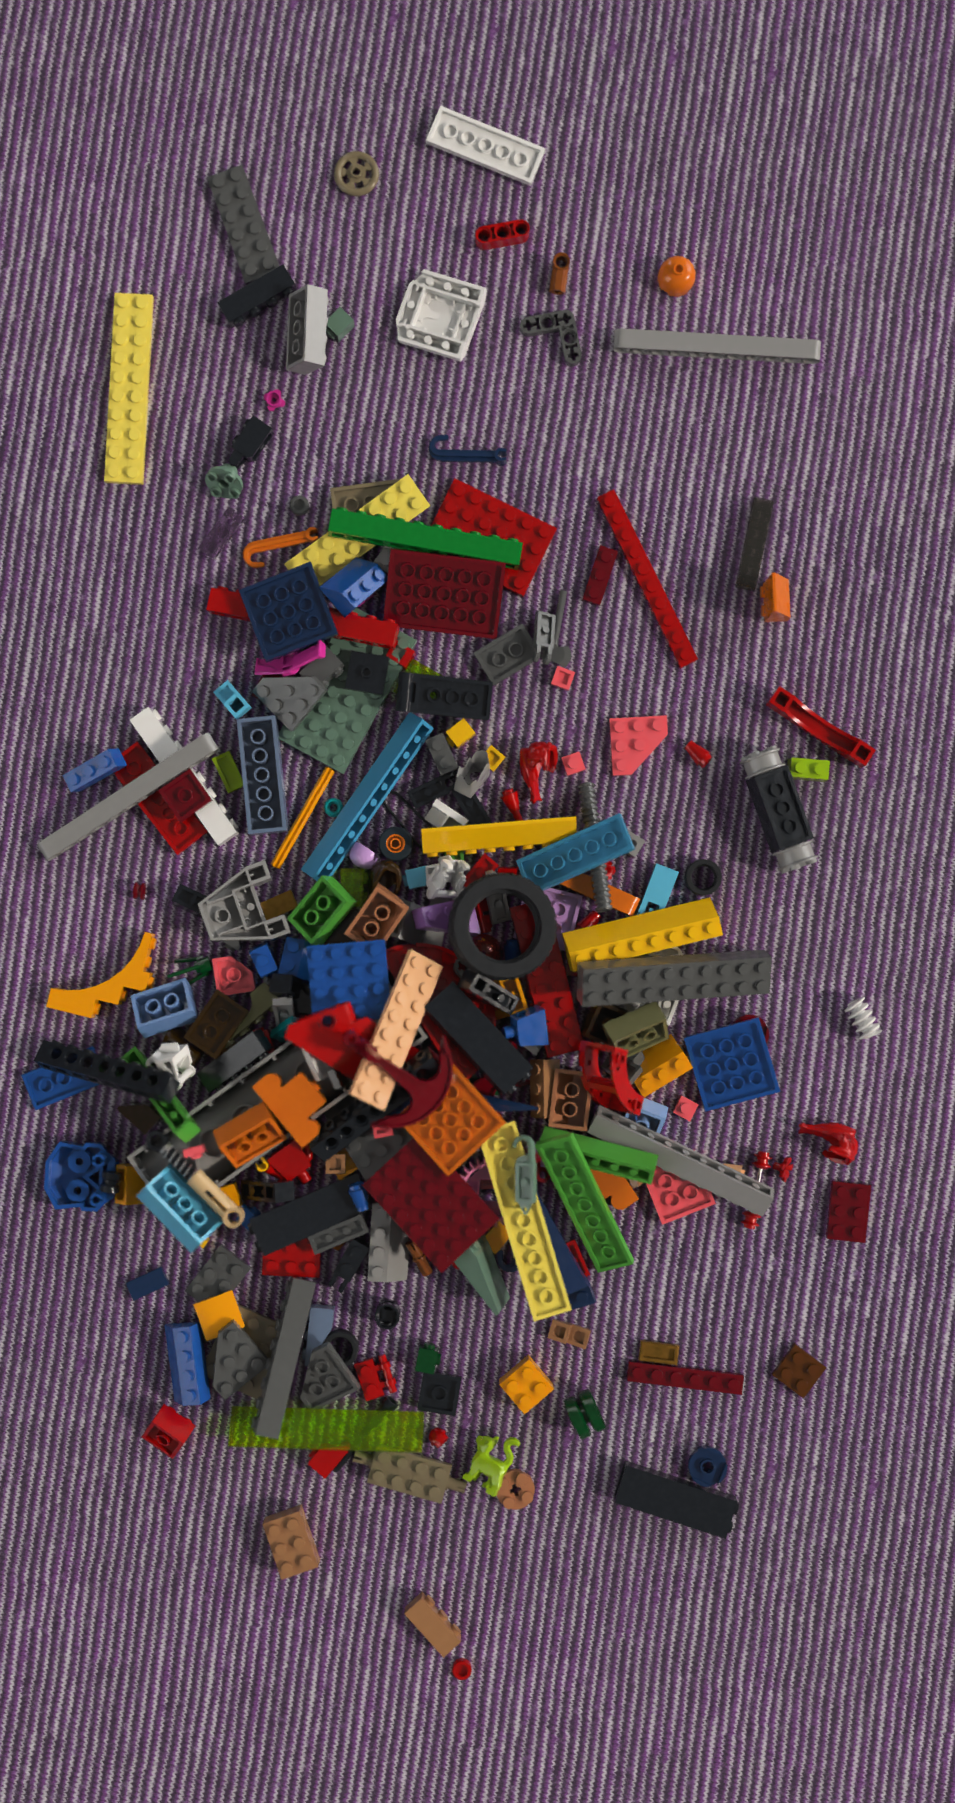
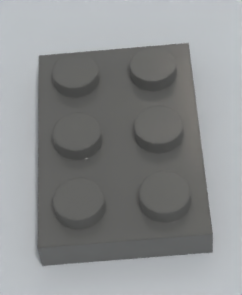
(506, 654)
(218, 1275)

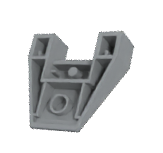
(236, 912)

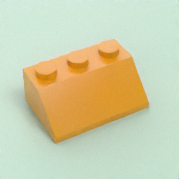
(661, 1065)

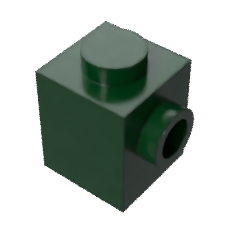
(427, 1358)

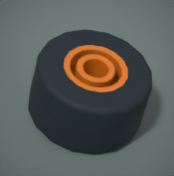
(398, 849)

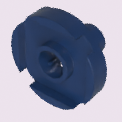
(703, 1455)

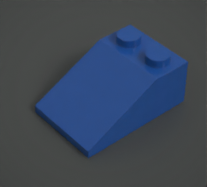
(294, 959)

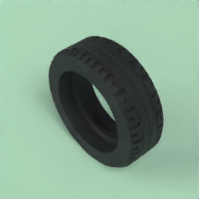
(543, 916)

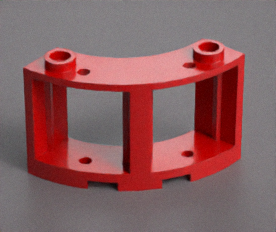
(614, 1092)

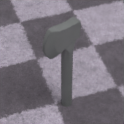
(560, 655)

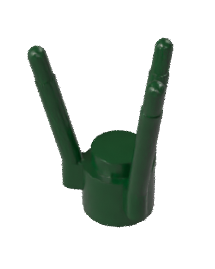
(202, 965)

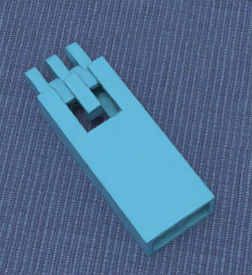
(658, 888)

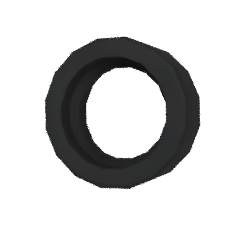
(717, 877)
(341, 1333)

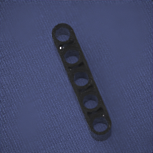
(754, 544)

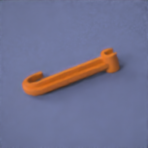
(276, 543)

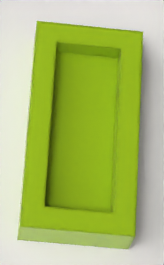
(228, 771)

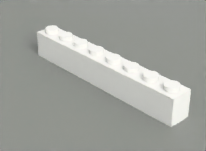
(162, 746)

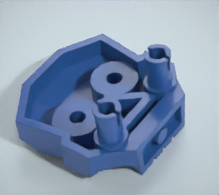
(65, 1174)

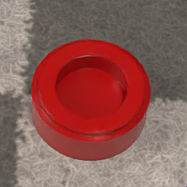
(461, 1669)

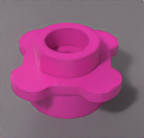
(276, 394)

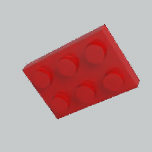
(293, 1260)

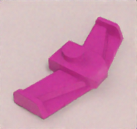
(290, 663)

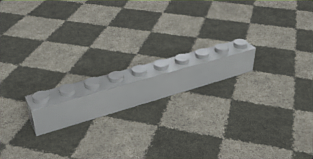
(683, 1161)

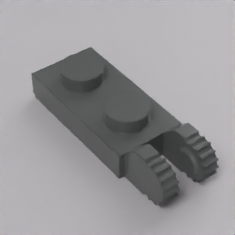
(543, 636)

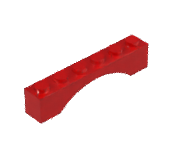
(833, 737)

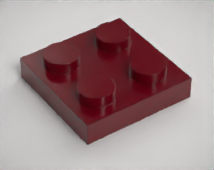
(185, 795)

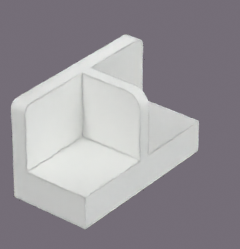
(443, 816)

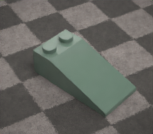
(484, 1275)

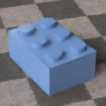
(164, 1007)

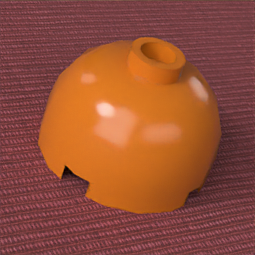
(676, 276)

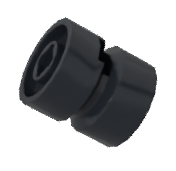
(387, 1314)

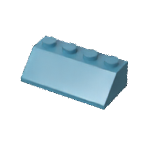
(179, 1208)

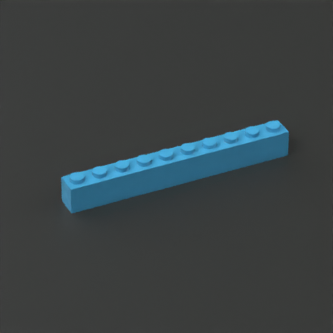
(368, 797)

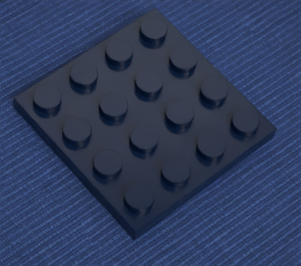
(288, 612)

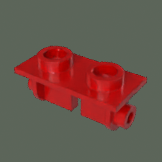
(484, 921)

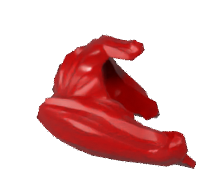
(531, 762)
(841, 1138)

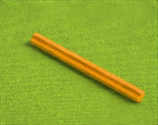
(302, 817)

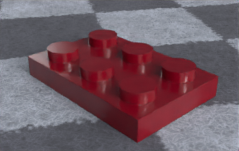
(848, 1211)

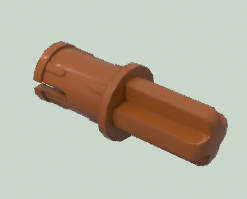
(419, 1258)

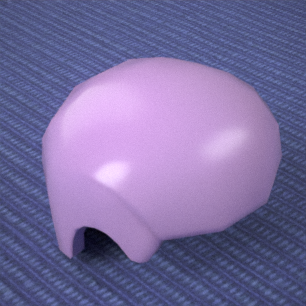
(362, 856)

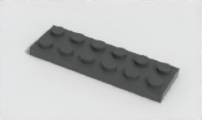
(243, 223)

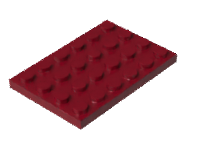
(444, 593)
(429, 1206)

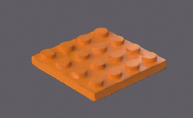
(457, 1125)

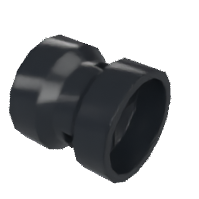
(110, 1182)

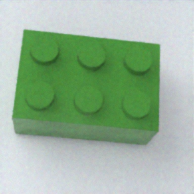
(322, 910)

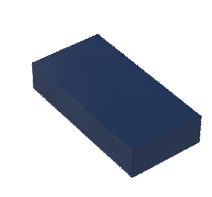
(147, 1283)

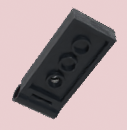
(453, 696)

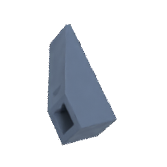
(320, 1324)

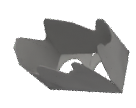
(481, 764)

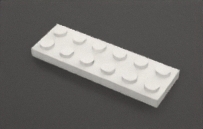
(485, 145)

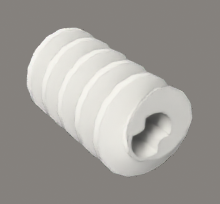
(862, 1018)

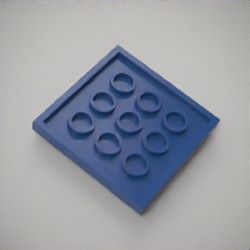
(349, 973)
(732, 1064)

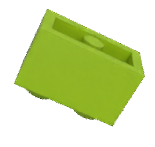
(809, 769)

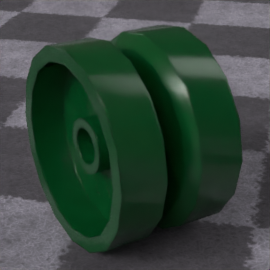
(584, 1414)

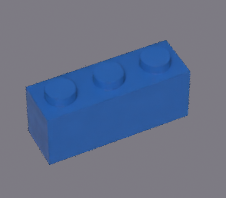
(94, 770)

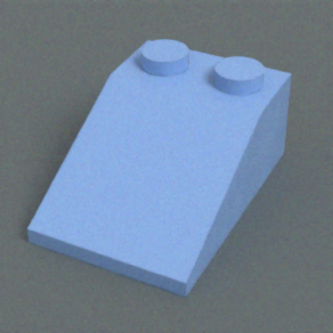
(651, 1115)

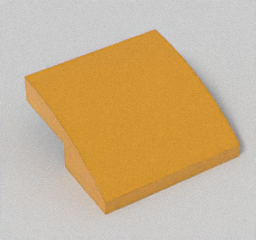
(216, 1313)

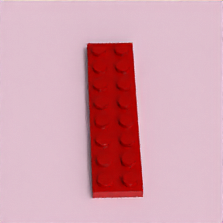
(549, 989)

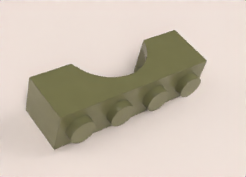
(261, 1004)

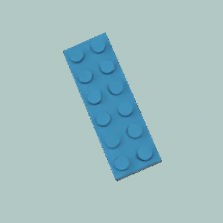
(577, 853)

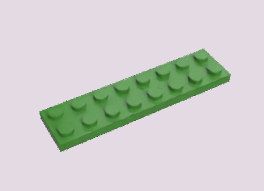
(584, 1202)

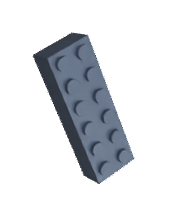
(262, 775)

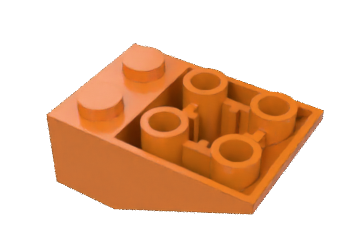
(776, 598)

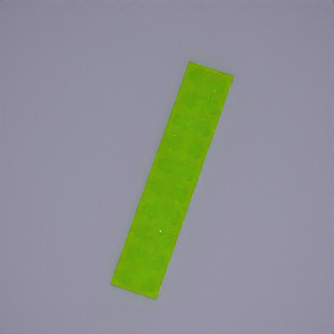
(333, 1430)

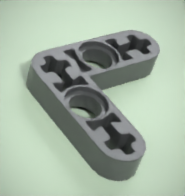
(569, 328)

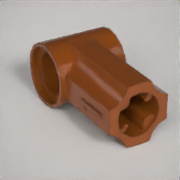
(559, 274)

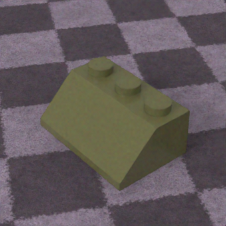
(637, 1029)

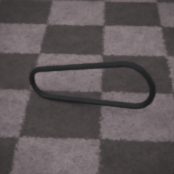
(400, 823)

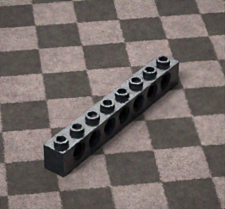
(107, 1071)
(357, 1117)

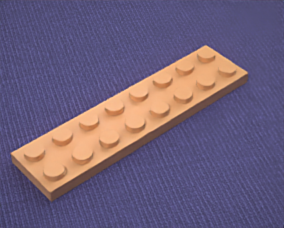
(397, 1027)

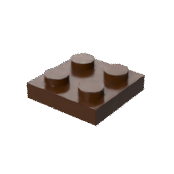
(799, 1370)

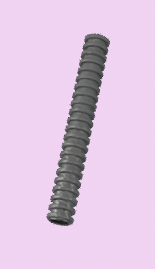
(598, 873)

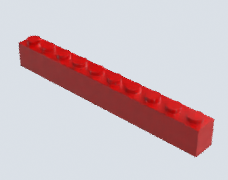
(351, 628)

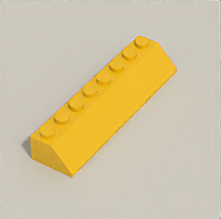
(496, 835)
(643, 933)

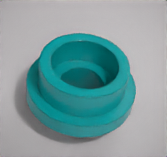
(327, 805)

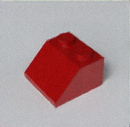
(168, 1431)

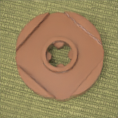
(523, 1497)

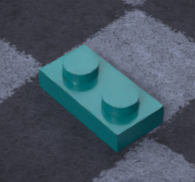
(279, 1032)

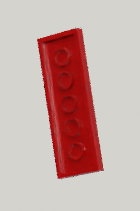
(177, 834)

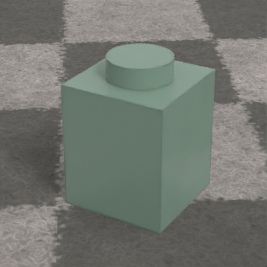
(339, 325)

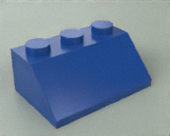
(354, 584)

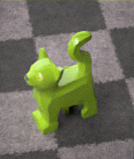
(490, 1465)

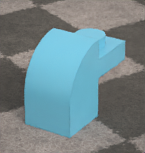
(232, 700)

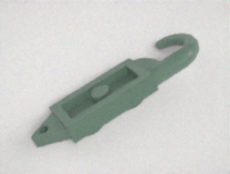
(525, 1175)

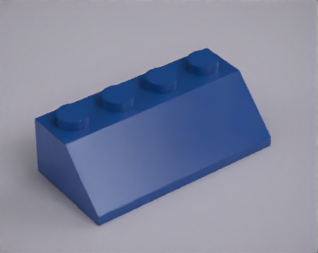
(187, 1363)

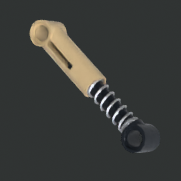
(197, 1180)

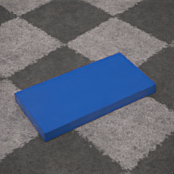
(50, 1087)

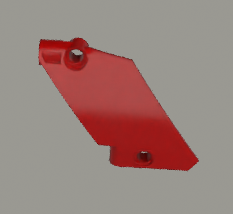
(326, 1040)

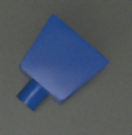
(264, 959)
(528, 1027)

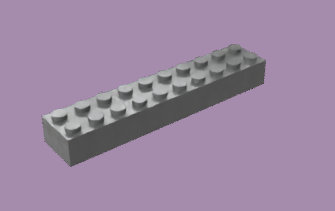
(673, 977)

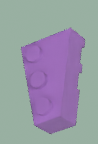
(436, 916)

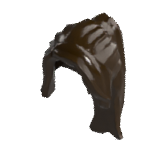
(385, 873)

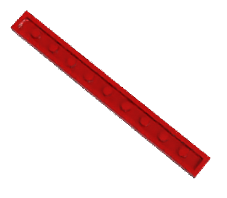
(647, 578)

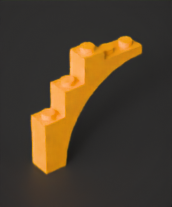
(133, 975)

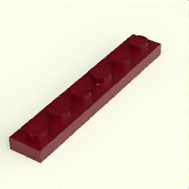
(685, 1377)

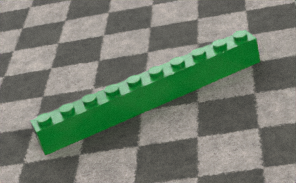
(421, 537)

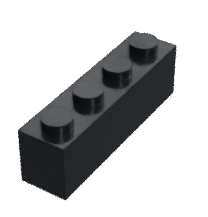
(257, 296)
(234, 1060)

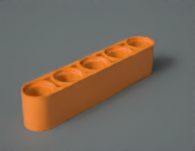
(621, 900)

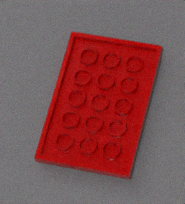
(479, 512)

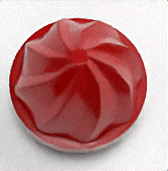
(438, 1437)

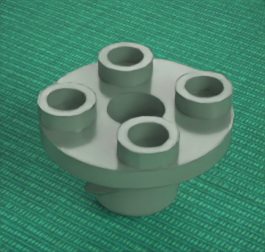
(224, 481)

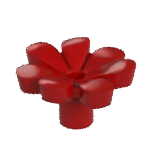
(784, 1168)

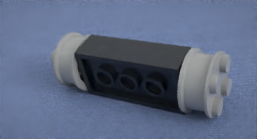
(779, 809)

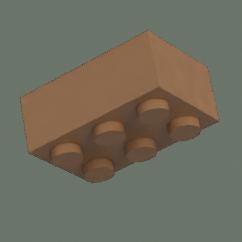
(291, 1542)

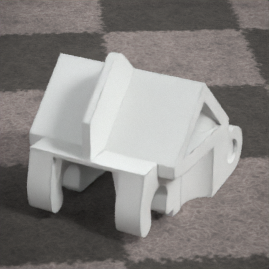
(445, 871)
(173, 1058)

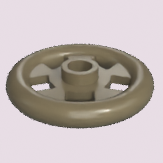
(340, 171)

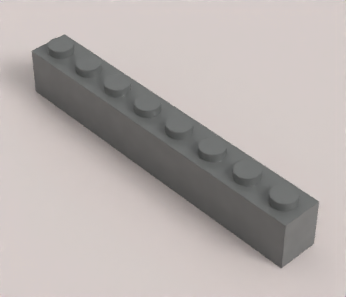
(283, 1358)

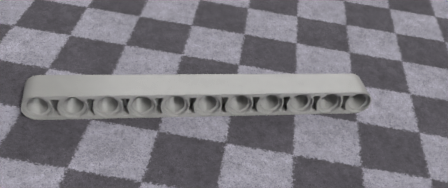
(717, 346)
(127, 797)

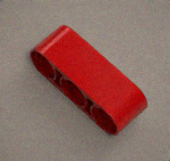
(495, 241)

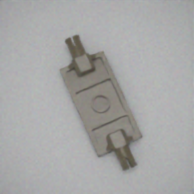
(410, 1474)

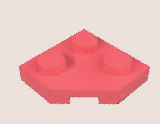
(232, 976)

